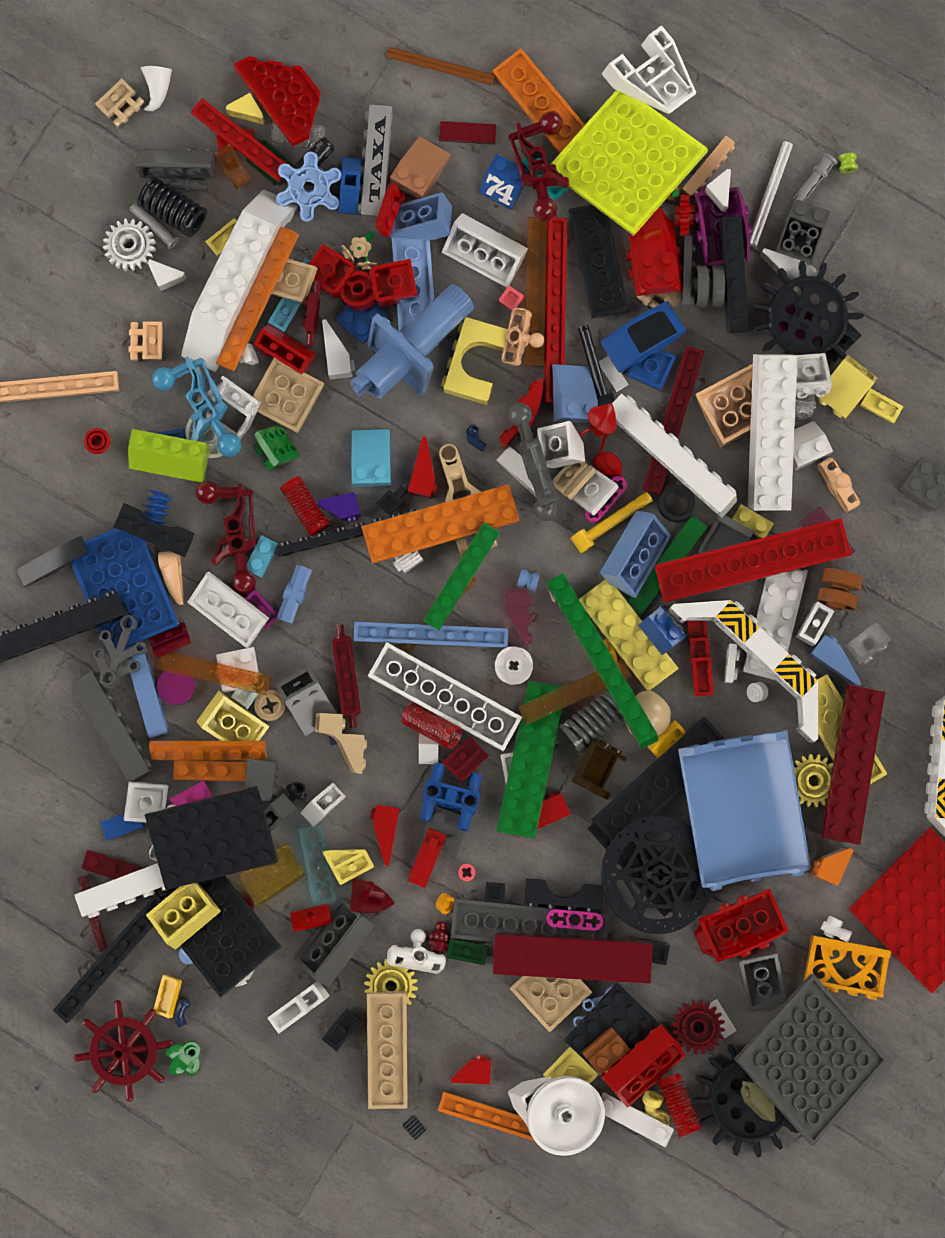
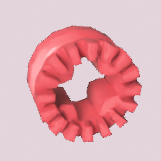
(467, 878)

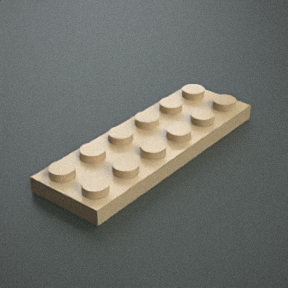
(387, 1050)

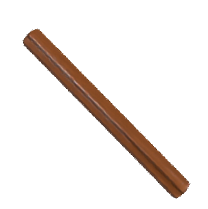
(440, 65)

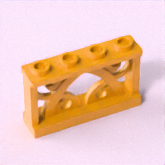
(871, 955)

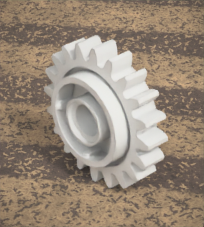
(129, 256)

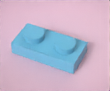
(261, 556)

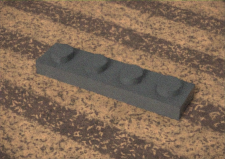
(688, 265)

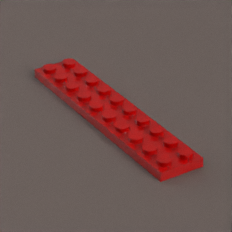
(752, 560)

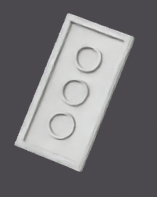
(228, 610)

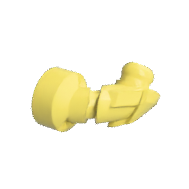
(652, 1102)

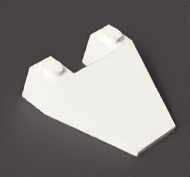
(657, 82)

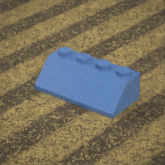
(636, 553)

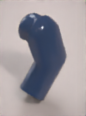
(473, 437)

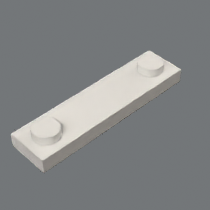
(637, 1120)

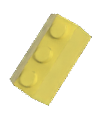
(183, 914)

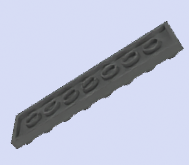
(484, 919)

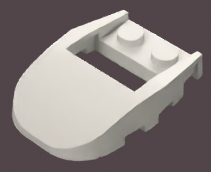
(238, 399)

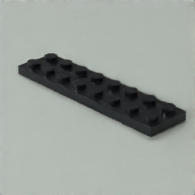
(654, 785)

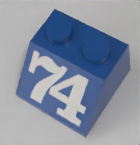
(502, 182)
(662, 629)

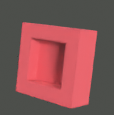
(511, 298)

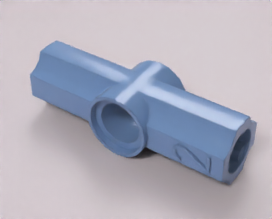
(294, 594)

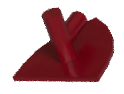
(368, 897)

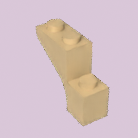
(351, 745)

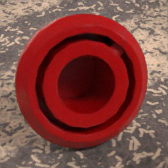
(97, 441)

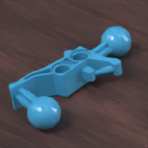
(165, 379)

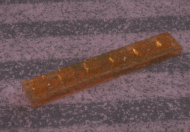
(214, 673)
(566, 695)

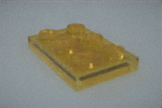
(270, 880)

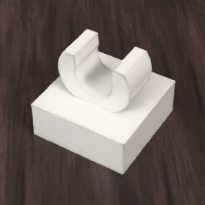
(249, 355)

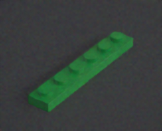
(461, 576)

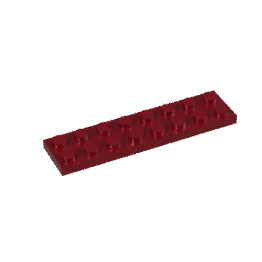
(853, 764)

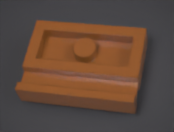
(605, 1051)

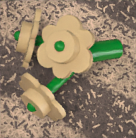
(360, 248)

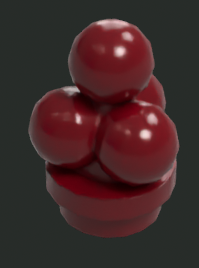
(439, 938)

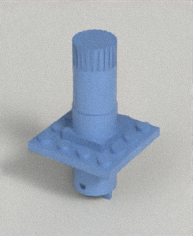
(405, 351)

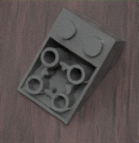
(802, 231)
(305, 698)

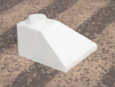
(522, 1094)

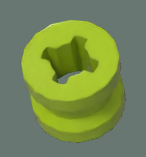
(848, 163)

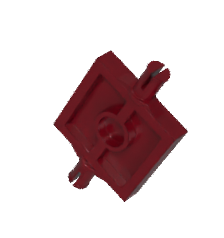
(310, 321)

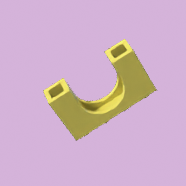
(472, 334)

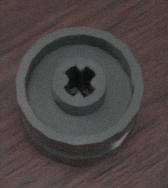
(709, 287)

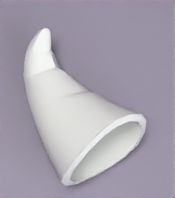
(158, 83)

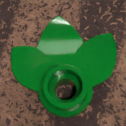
(182, 1060)

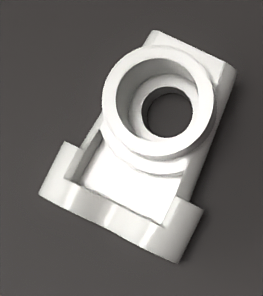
(833, 928)

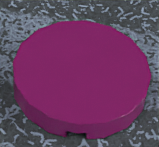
(175, 688)

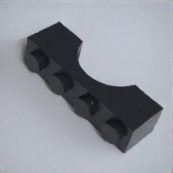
(137, 524)
(588, 897)

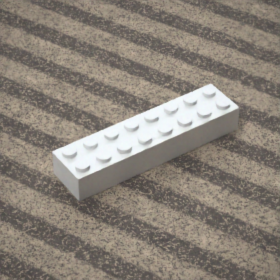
(772, 431)
(673, 457)
(444, 696)

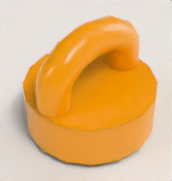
(445, 903)

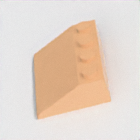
(728, 406)

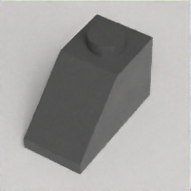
(278, 811)

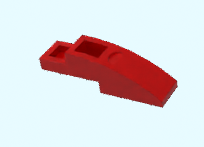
(533, 400)

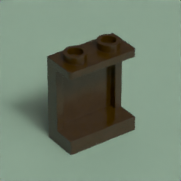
(597, 767)

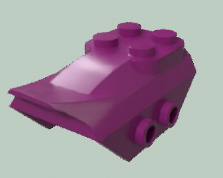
(707, 218)

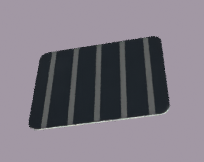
(414, 1127)

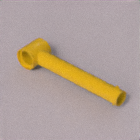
(584, 540)

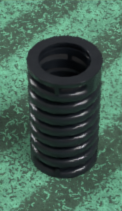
(172, 207)

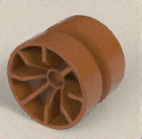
(838, 594)

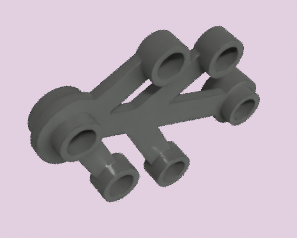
(118, 654)

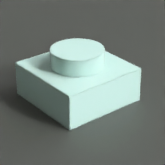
(244, 698)

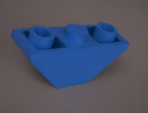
(349, 185)

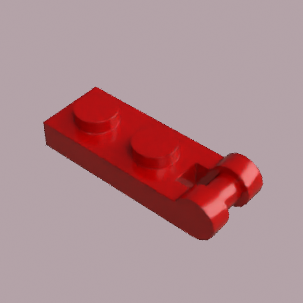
(389, 209)

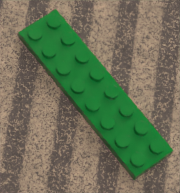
(529, 769)

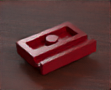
(170, 640)
(465, 759)

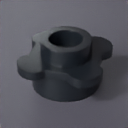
(300, 788)

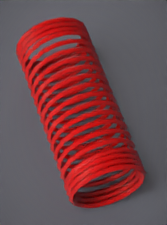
(316, 526)
(437, 727)
(678, 1107)

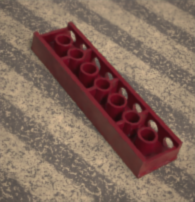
(572, 957)

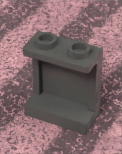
(725, 533)

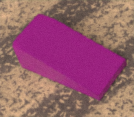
(261, 604)

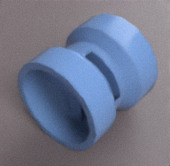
(528, 580)

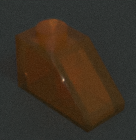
(233, 166)

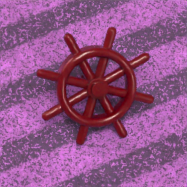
(123, 1051)

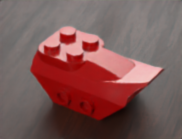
(655, 257)
(741, 926)

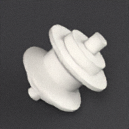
(757, 692)

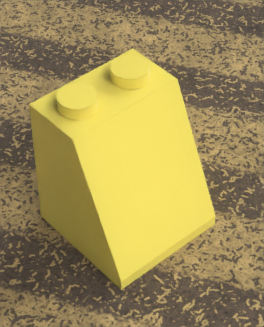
(848, 387)

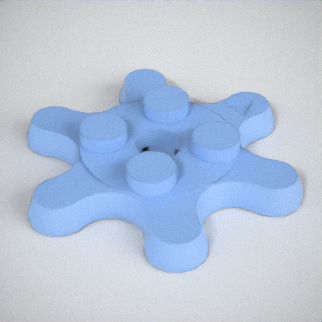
(308, 199)

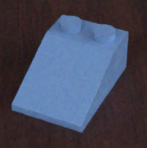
(423, 218)
(572, 393)

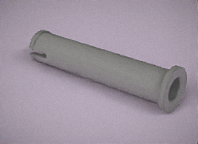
(154, 226)

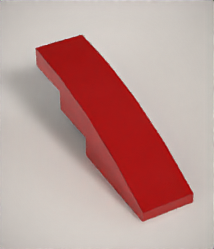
(700, 658)

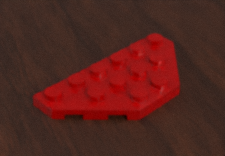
(284, 94)

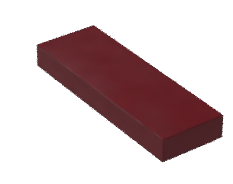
(467, 132)

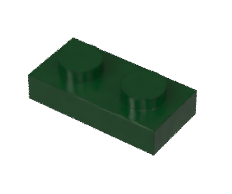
(467, 951)

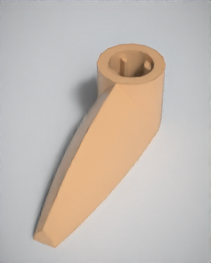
(172, 574)

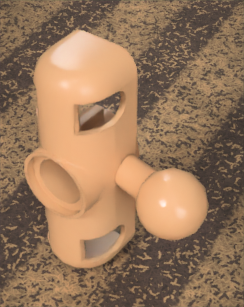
(520, 329)
(839, 484)

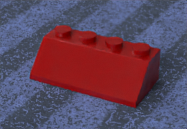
(643, 1065)

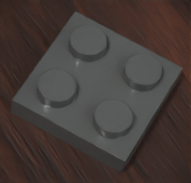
(446, 823)

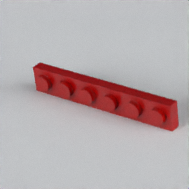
(238, 138)

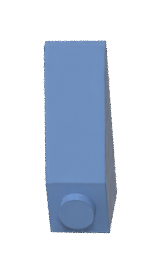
(833, 657)

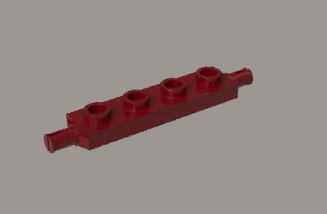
(346, 676)

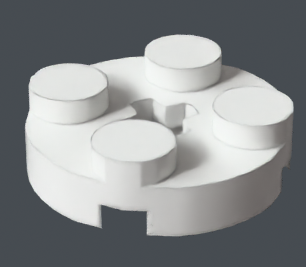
(516, 655)

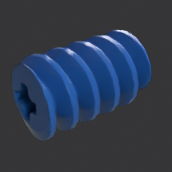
(157, 506)

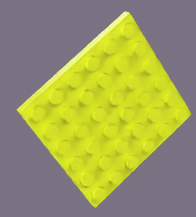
(628, 160)

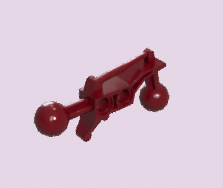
(549, 124)
(208, 493)

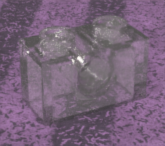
(856, 646)

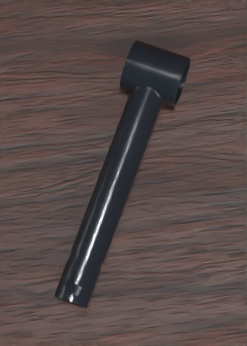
(594, 366)

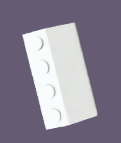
(484, 250)

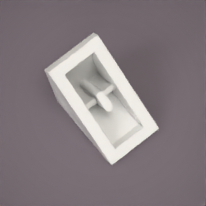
(719, 190)
(165, 275)
(428, 749)

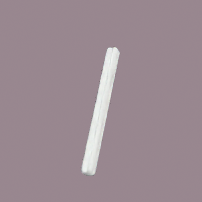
(770, 193)

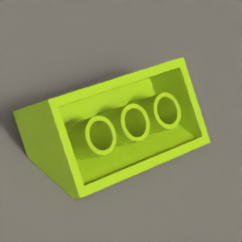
(168, 455)

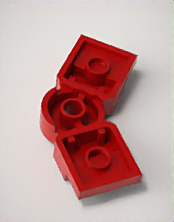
(383, 285)

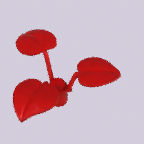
(604, 423)

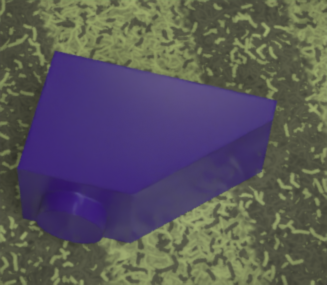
(342, 506)

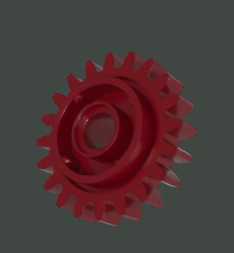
(710, 1029)

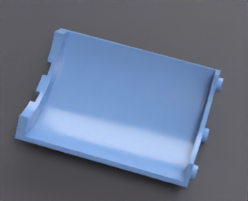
(744, 809)

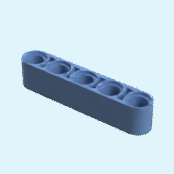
(148, 695)

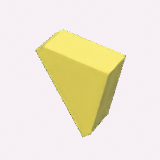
(245, 109)

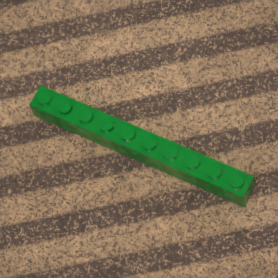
(602, 661)

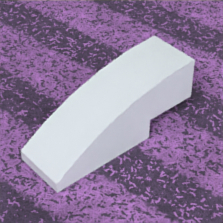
(298, 1006)

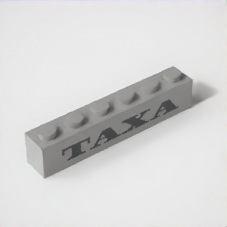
(376, 160)

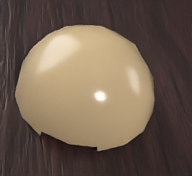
(655, 709)

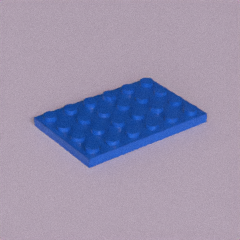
(126, 566)

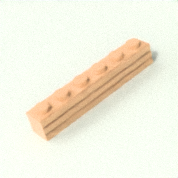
(711, 163)

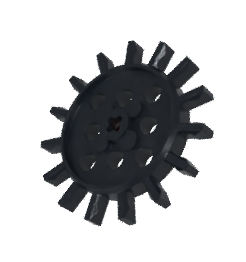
(802, 305)
(721, 1111)

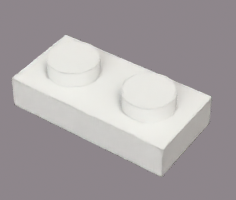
(731, 656)

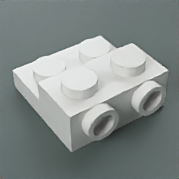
(812, 375)

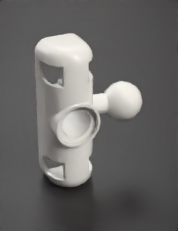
(426, 958)

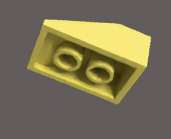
(231, 721)

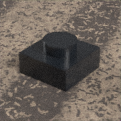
(494, 892)

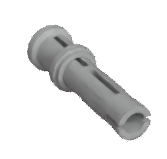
(819, 172)

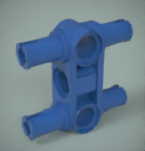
(450, 797)

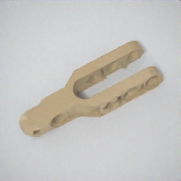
(456, 481)

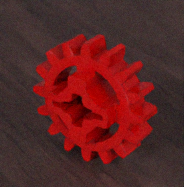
(684, 214)

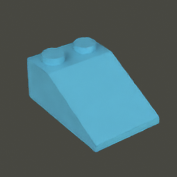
(371, 458)

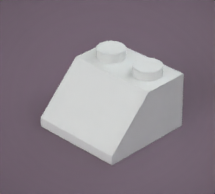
(561, 445)
(809, 445)

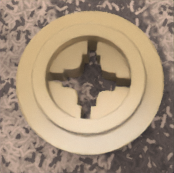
(266, 714)

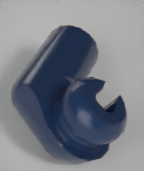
(180, 1008)

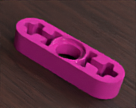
(618, 492)
(588, 925)

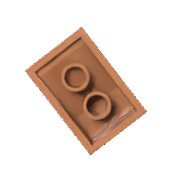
(420, 168)

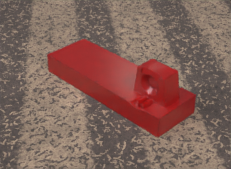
(427, 857)

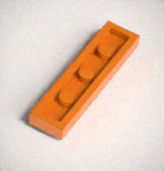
(210, 770)

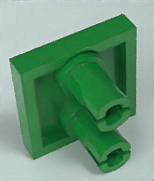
(276, 447)

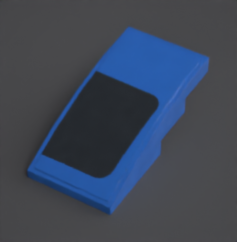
(643, 336)

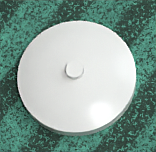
(565, 1115)

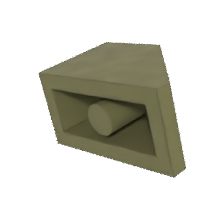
(757, 1100)

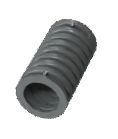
(575, 728)

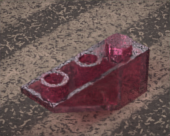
(517, 611)

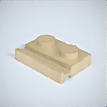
(572, 478)

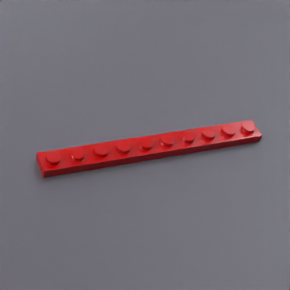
(555, 301)

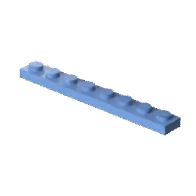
(428, 635)

